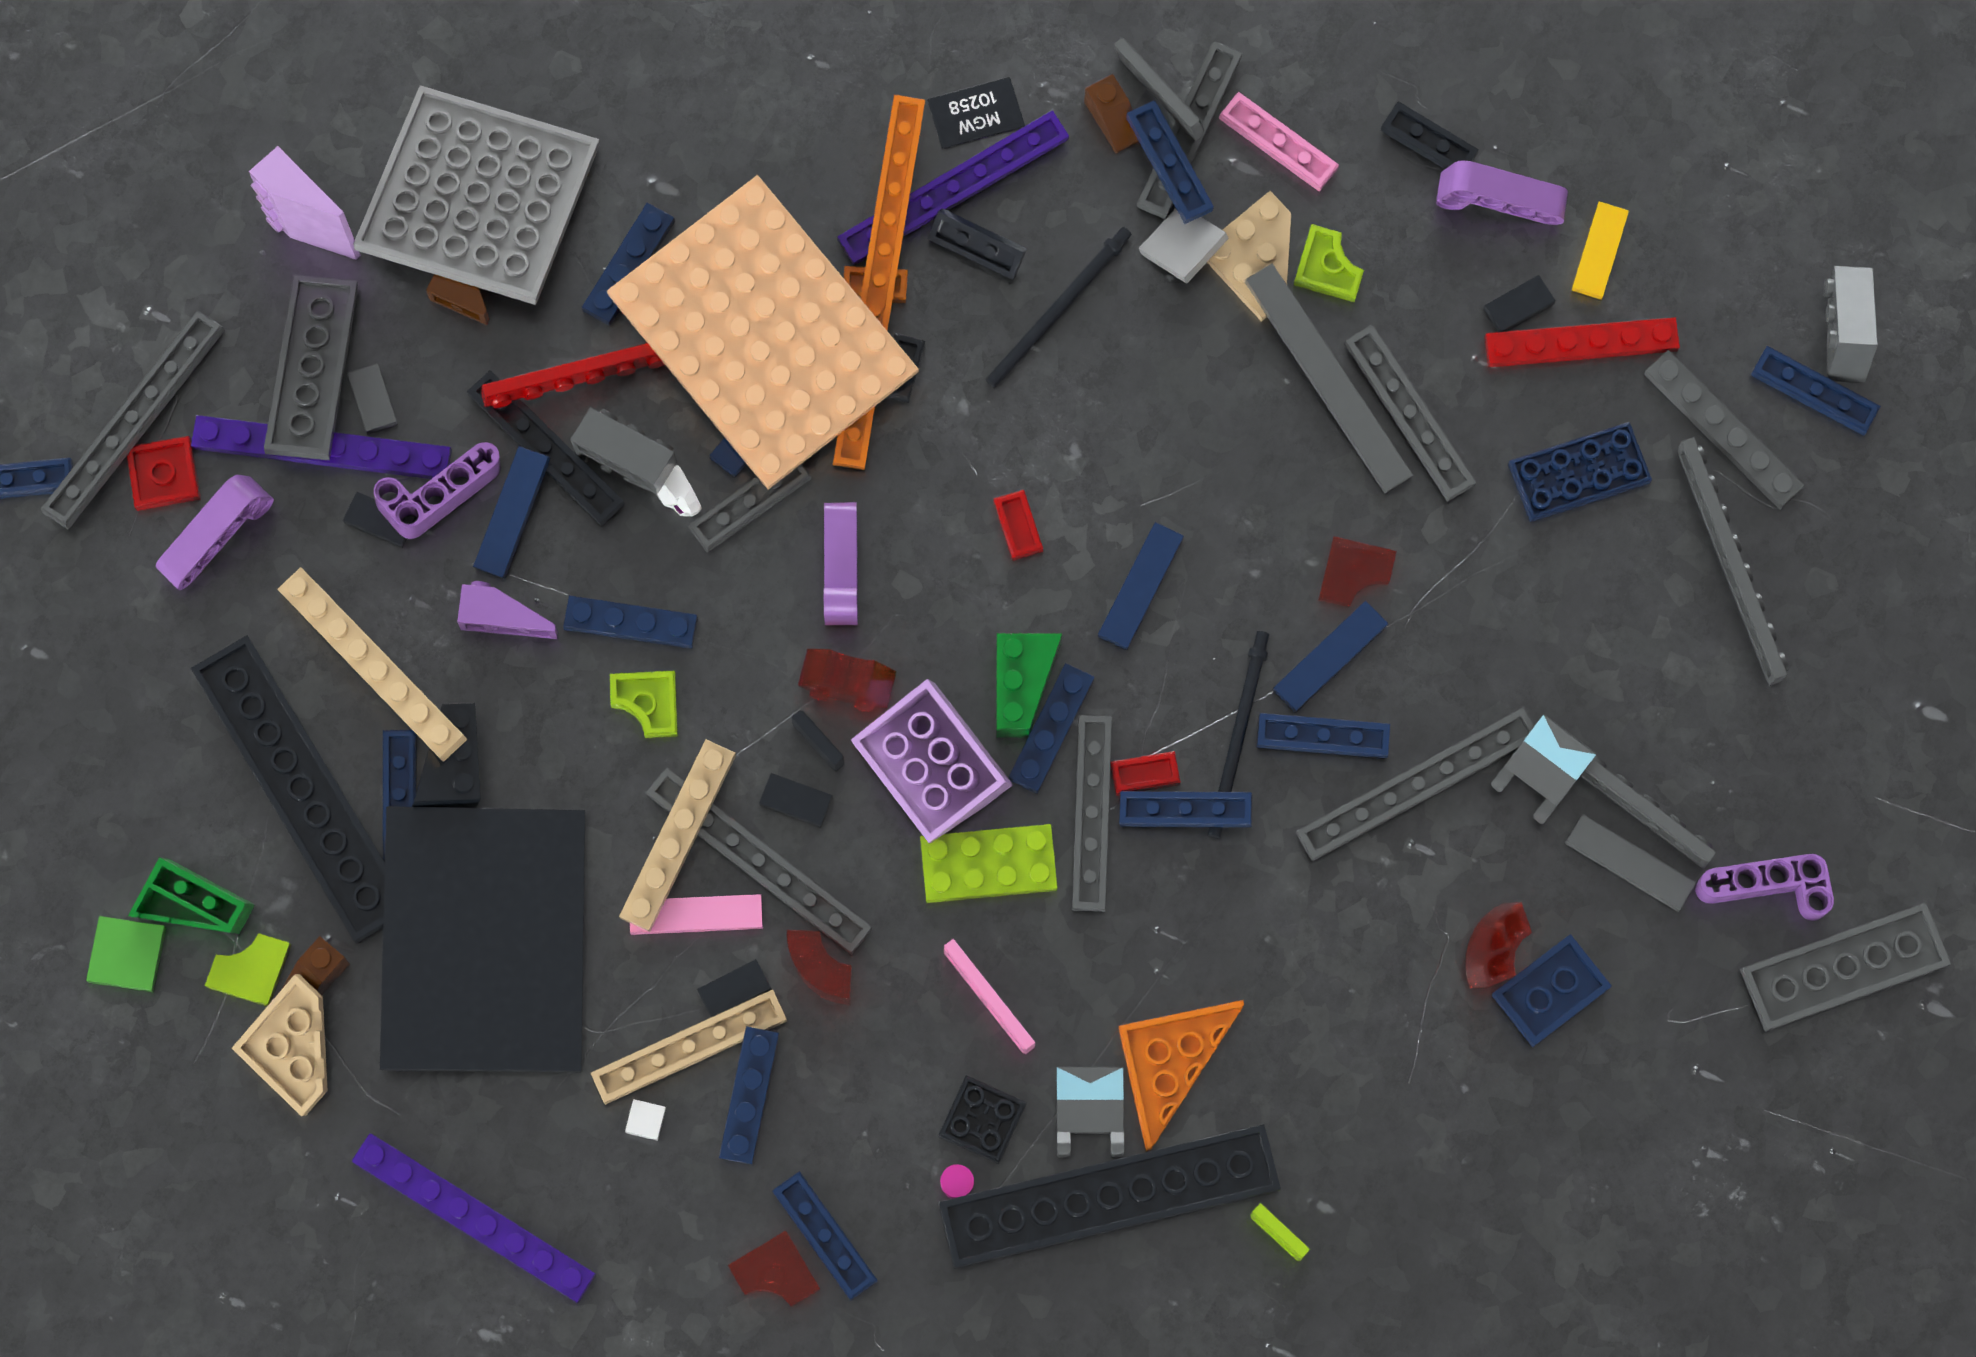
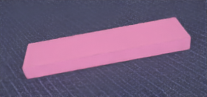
(1279, 141)
(707, 914)
(989, 997)

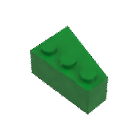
(1022, 674)
(188, 899)

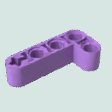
(1502, 191)
(440, 485)
(211, 529)
(840, 564)
(1763, 884)

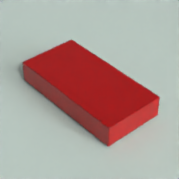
(1018, 525)
(1145, 772)

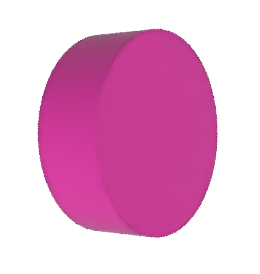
(957, 1181)

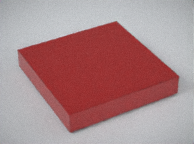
(163, 473)

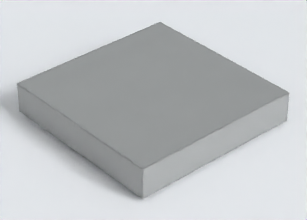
(1183, 247)

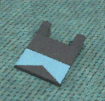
(1548, 762)
(1090, 1103)

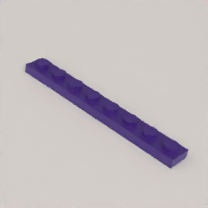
(965, 180)
(347, 449)
(473, 1218)

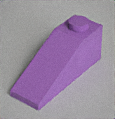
(492, 611)

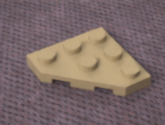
(1254, 242)
(289, 1045)

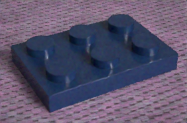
(1551, 990)

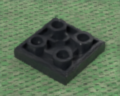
(982, 1119)

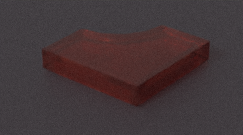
(1352, 568)
(775, 1269)

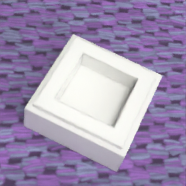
(645, 1119)

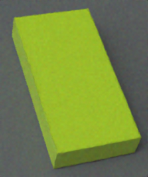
(1279, 1232)

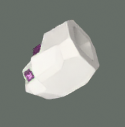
(679, 494)

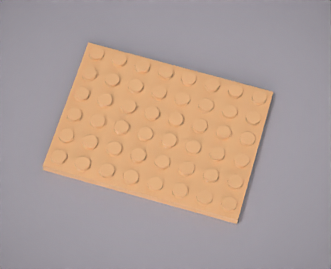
(762, 331)

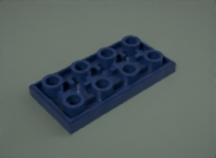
(1579, 472)

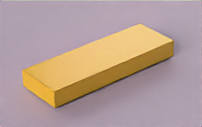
(1600, 250)

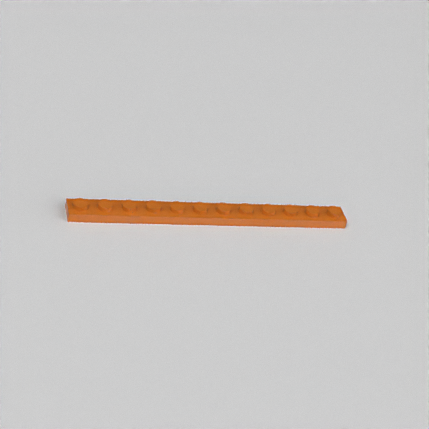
(885, 248)

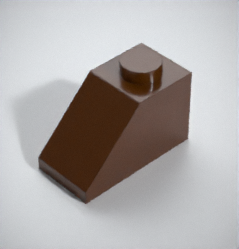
(1109, 108)
(458, 297)
(320, 965)

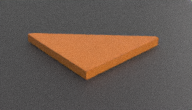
(1167, 1058)

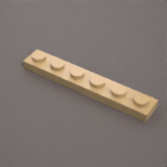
(677, 835)
(687, 1047)

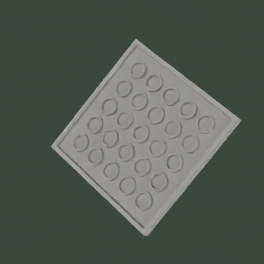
(477, 194)

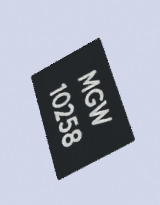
(976, 112)

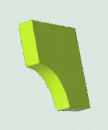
(1326, 267)
(648, 698)
(252, 972)

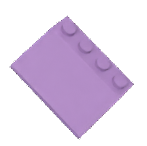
(300, 206)
(931, 761)

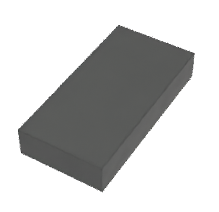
(372, 398)

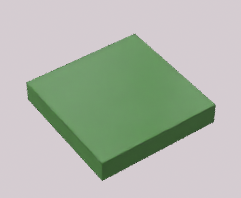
(126, 954)

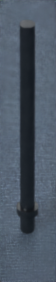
(1111, 248)
(1257, 656)

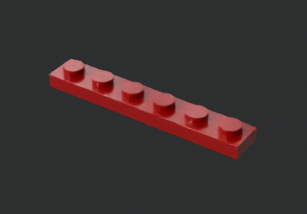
(1582, 342)
(567, 375)

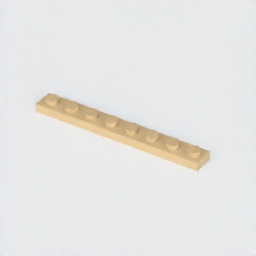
(372, 664)

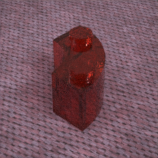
(847, 679)
(1494, 945)
(817, 968)

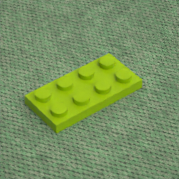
(989, 863)

